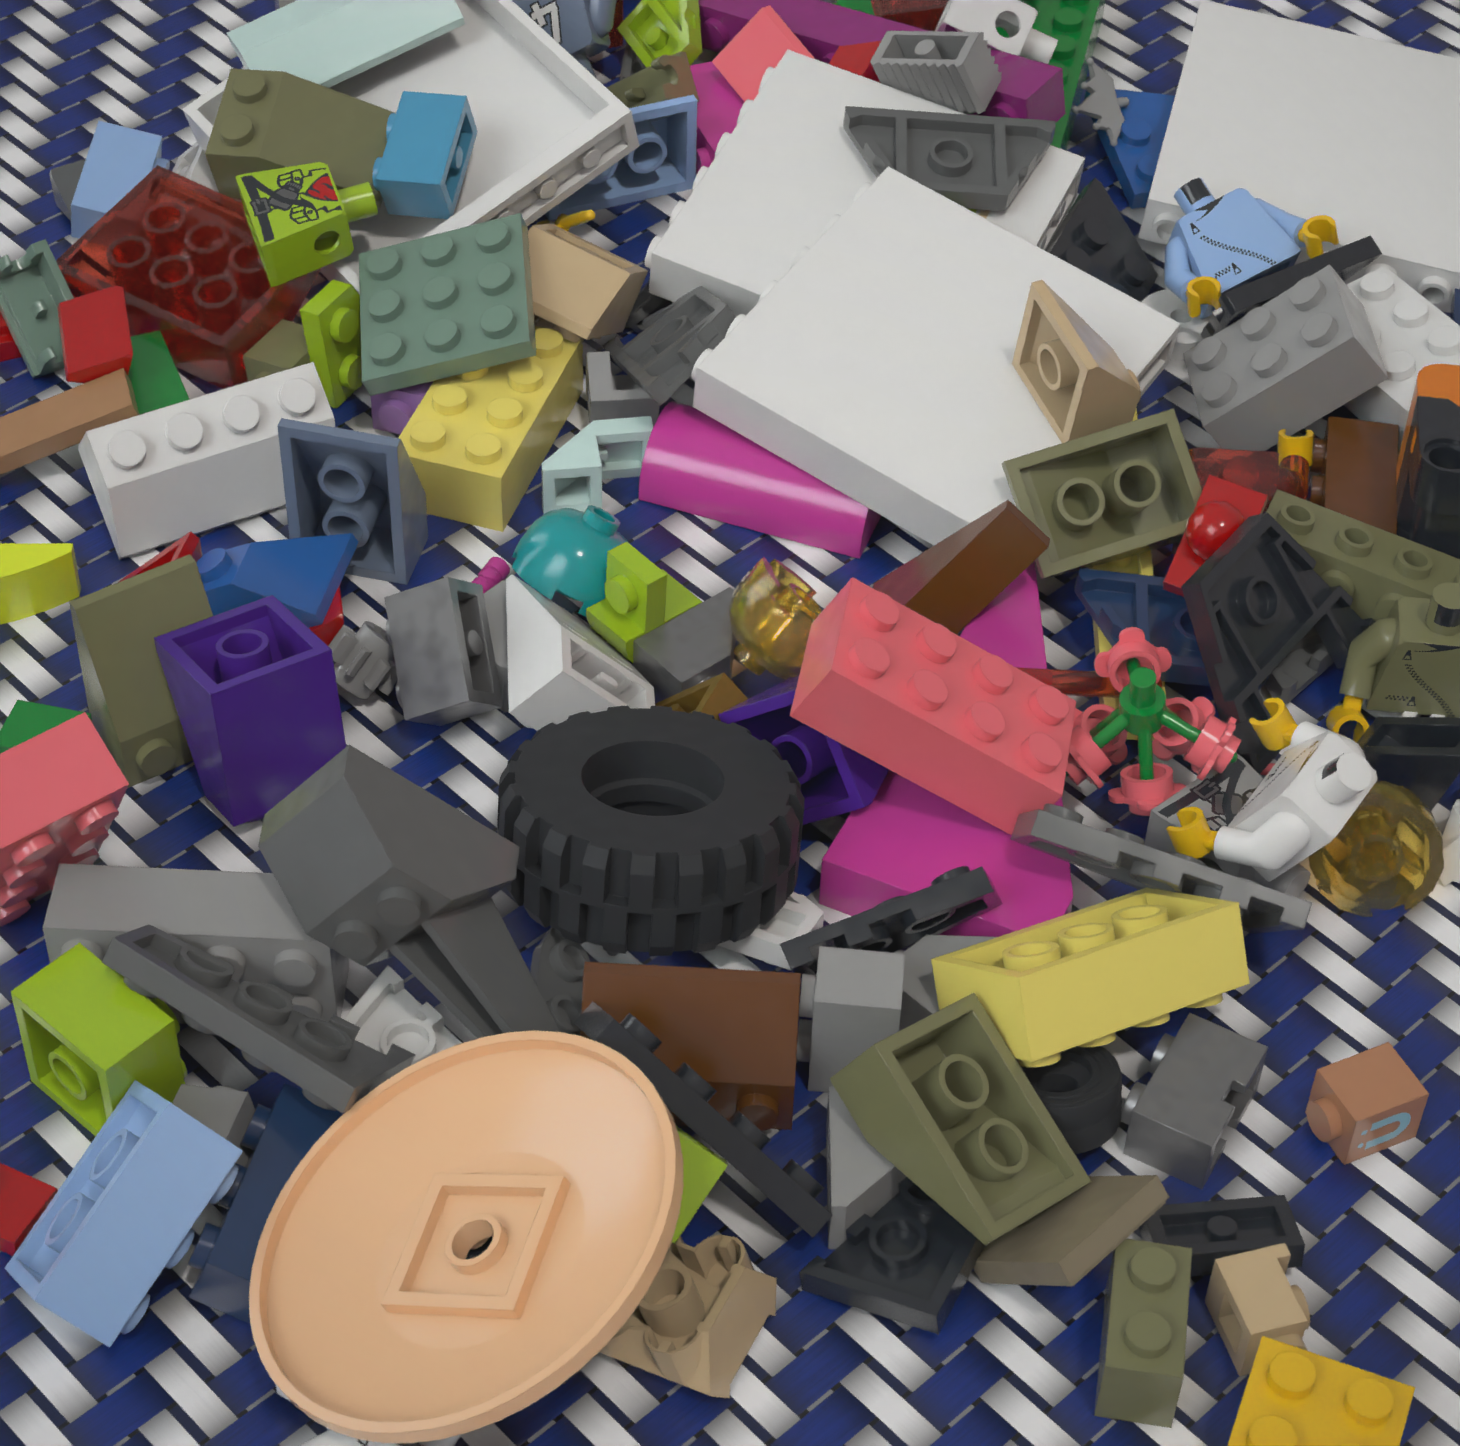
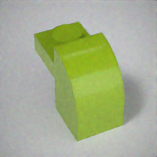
(636, 599)

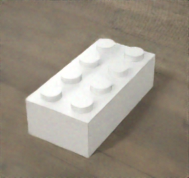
(1408, 336)

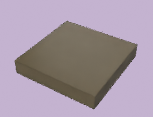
(1073, 1233)

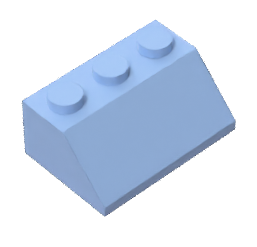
(656, 168)
(124, 1214)

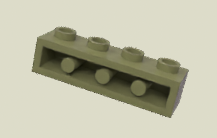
(1361, 558)

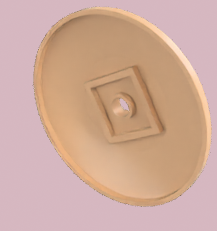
(364, 1255)

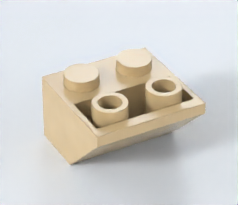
(580, 284)

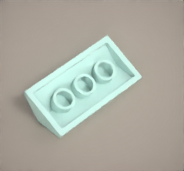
(340, 37)

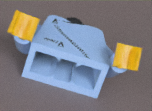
(1233, 244)

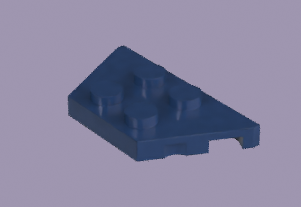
(1139, 601)

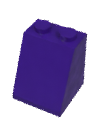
(253, 704)
(829, 773)

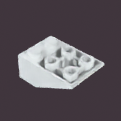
(562, 663)

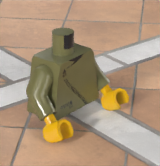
(1405, 661)

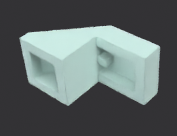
(598, 452)

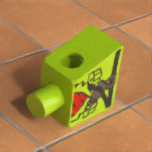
(301, 218)

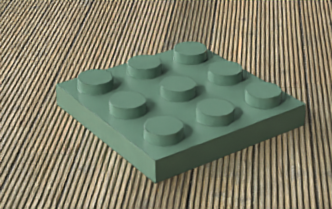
(446, 305)

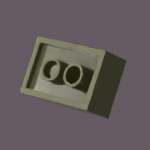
(287, 121)
(1107, 493)
(123, 670)
(961, 1120)

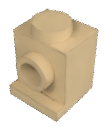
(1254, 1300)

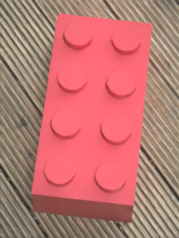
(933, 707)
(53, 809)

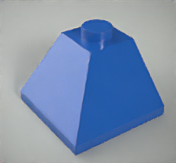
(295, 571)

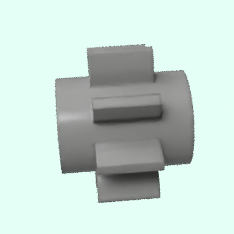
(364, 660)

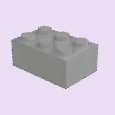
(1285, 364)

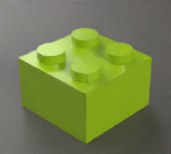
(95, 1037)

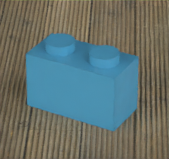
(425, 155)

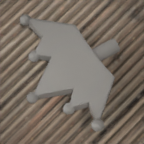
(1102, 102)

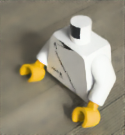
(1296, 804)

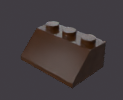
(721, 1022)

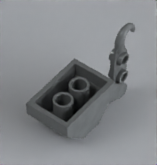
(407, 876)

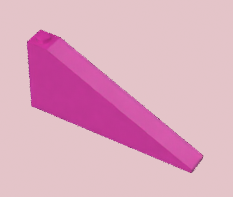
(916, 836)

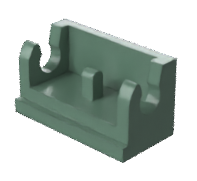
(30, 304)

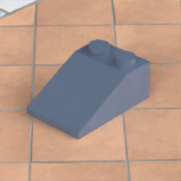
(356, 486)

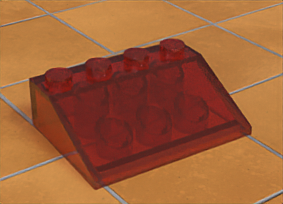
(185, 272)

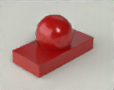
(1215, 518)

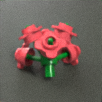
(1144, 711)

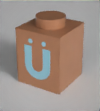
(1366, 1103)

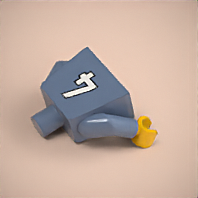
(576, 25)

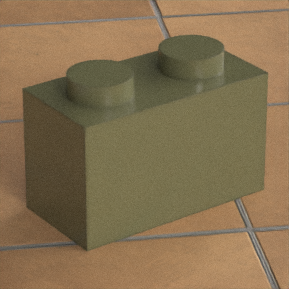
(1144, 1333)

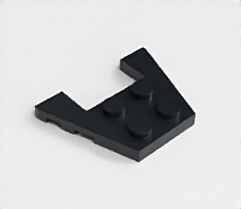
(1251, 610)

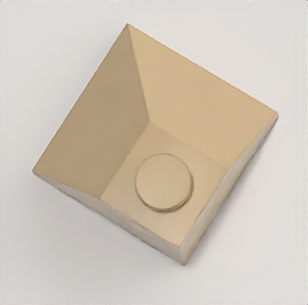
(1071, 369)

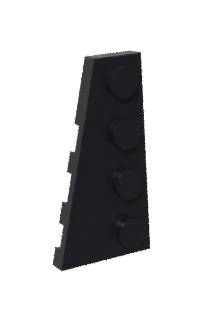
(734, 1139)

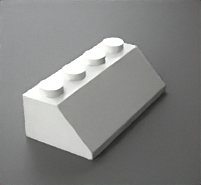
(198, 459)

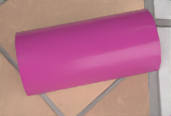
(726, 477)

